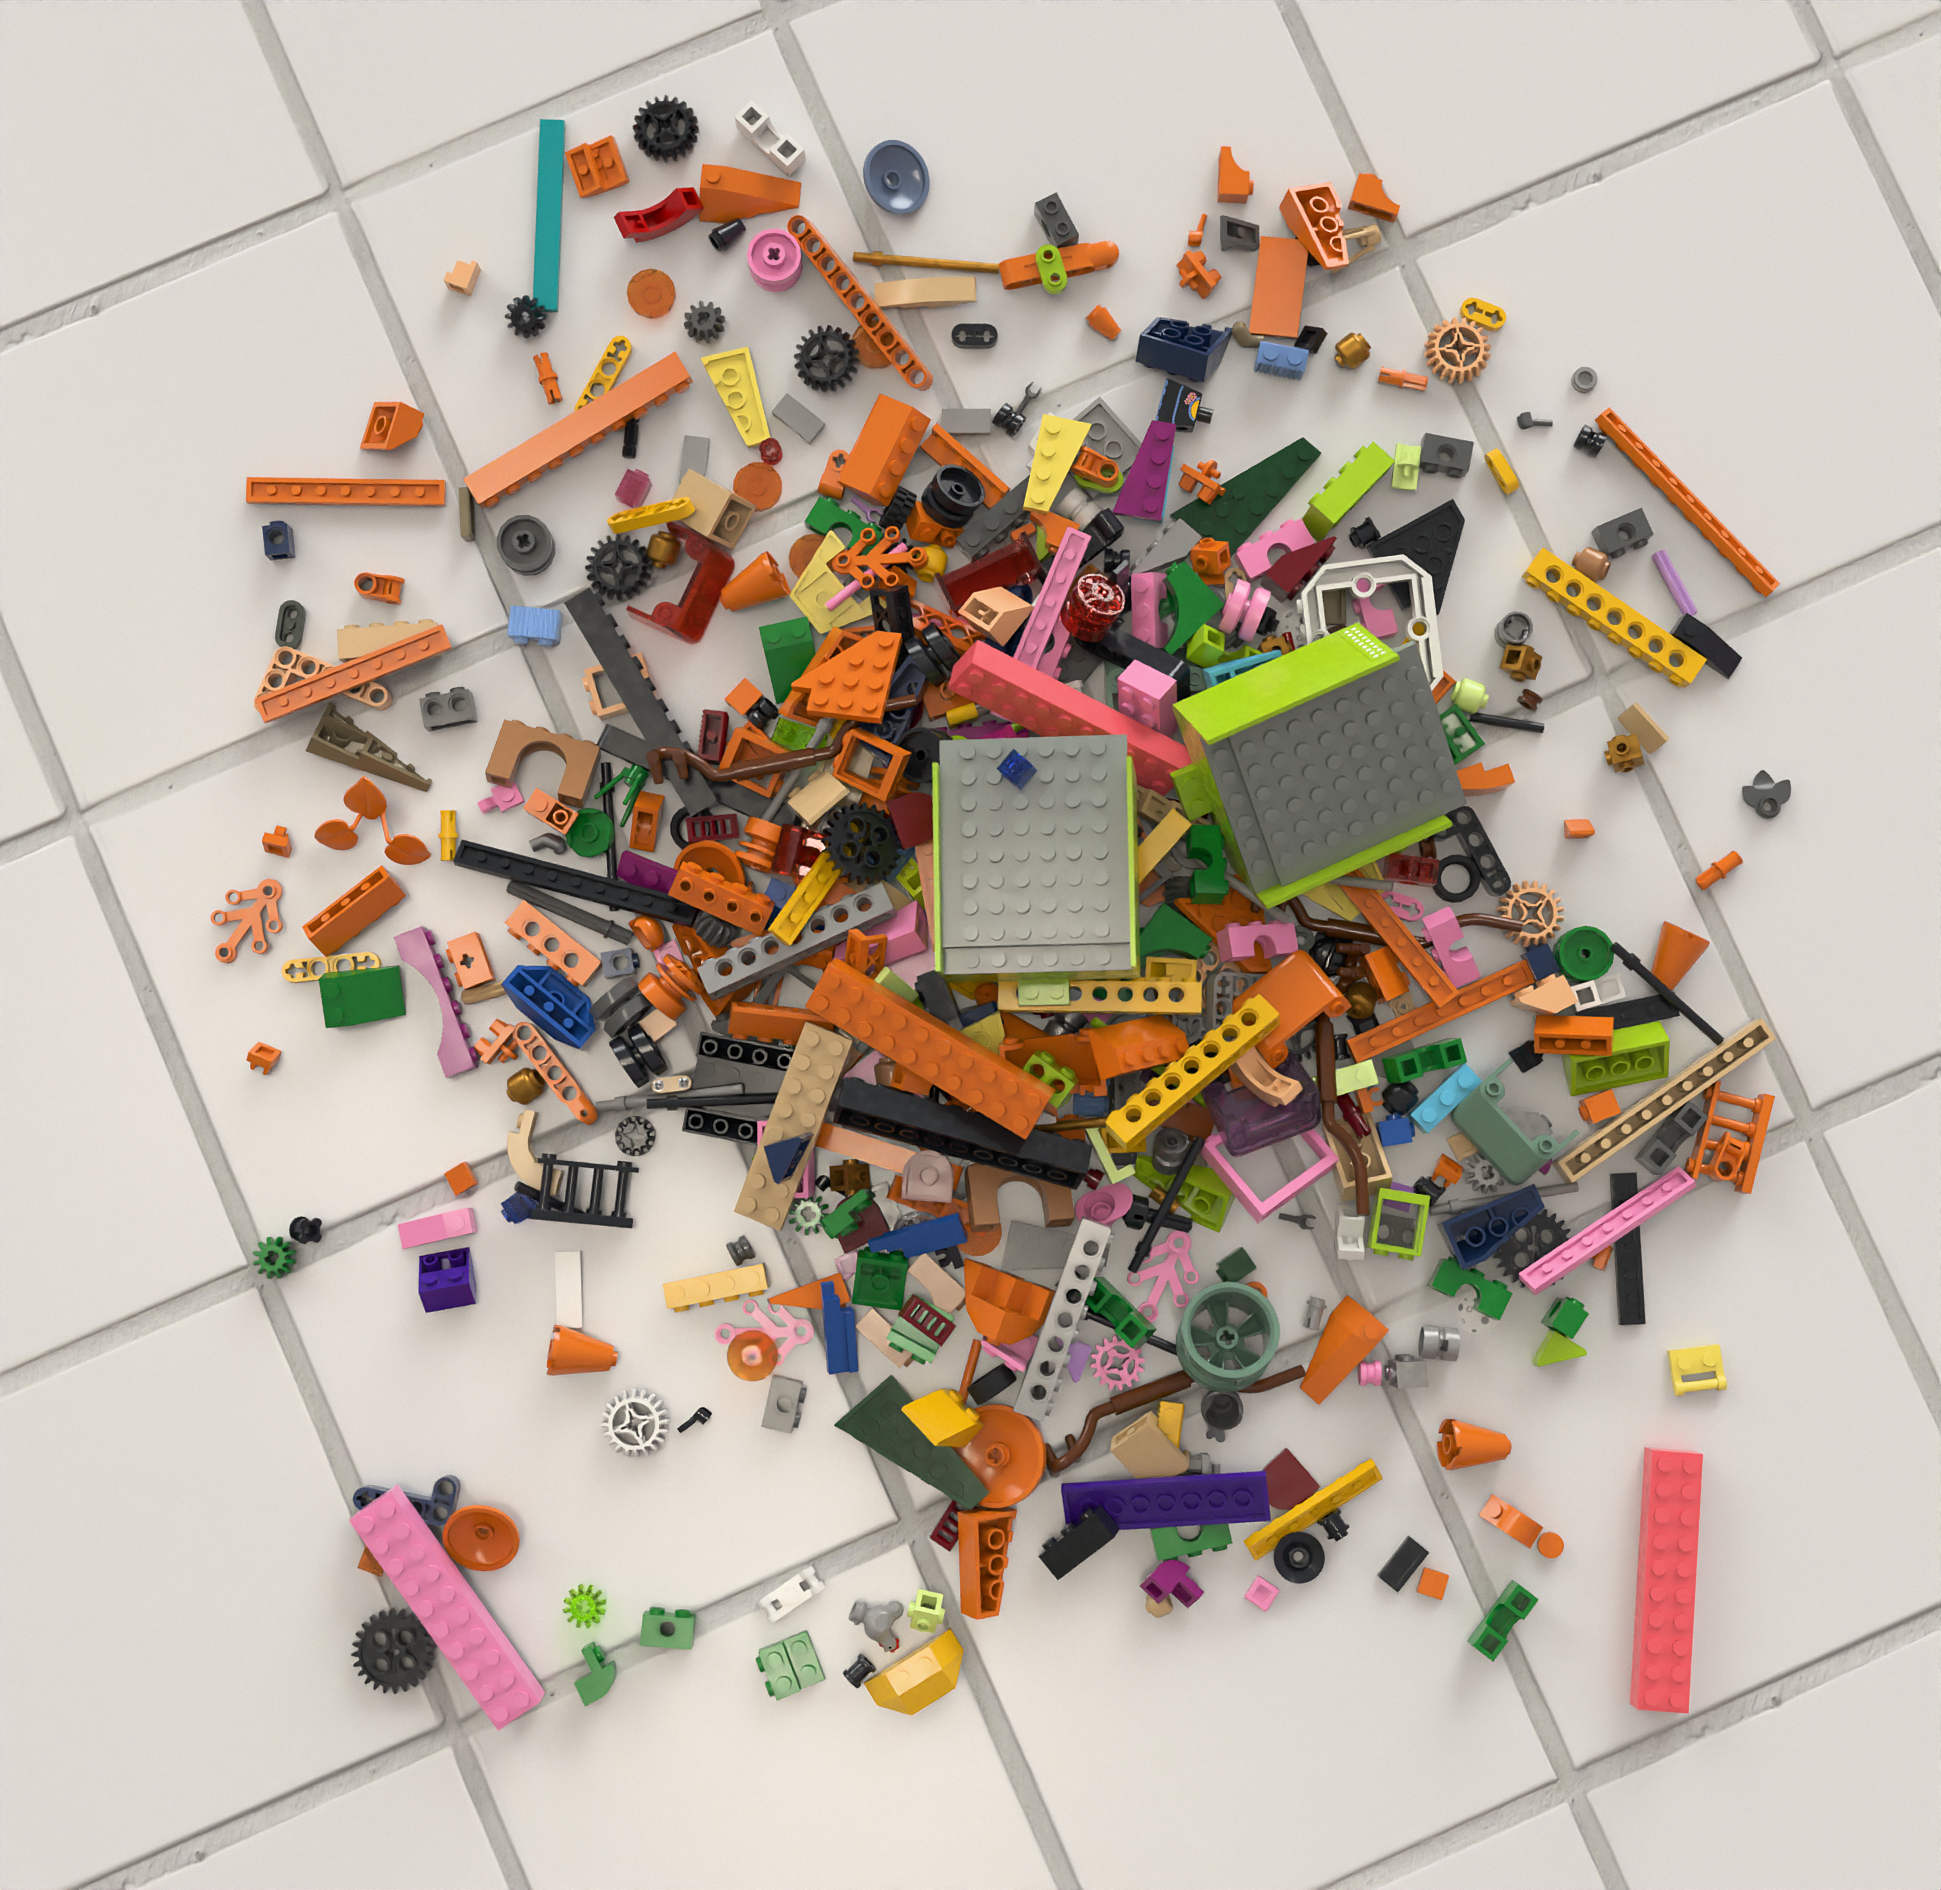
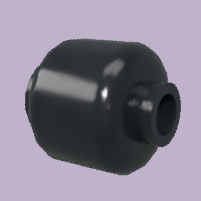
(1400, 1097)

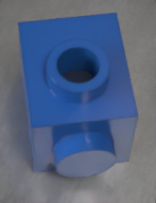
(1395, 1130)

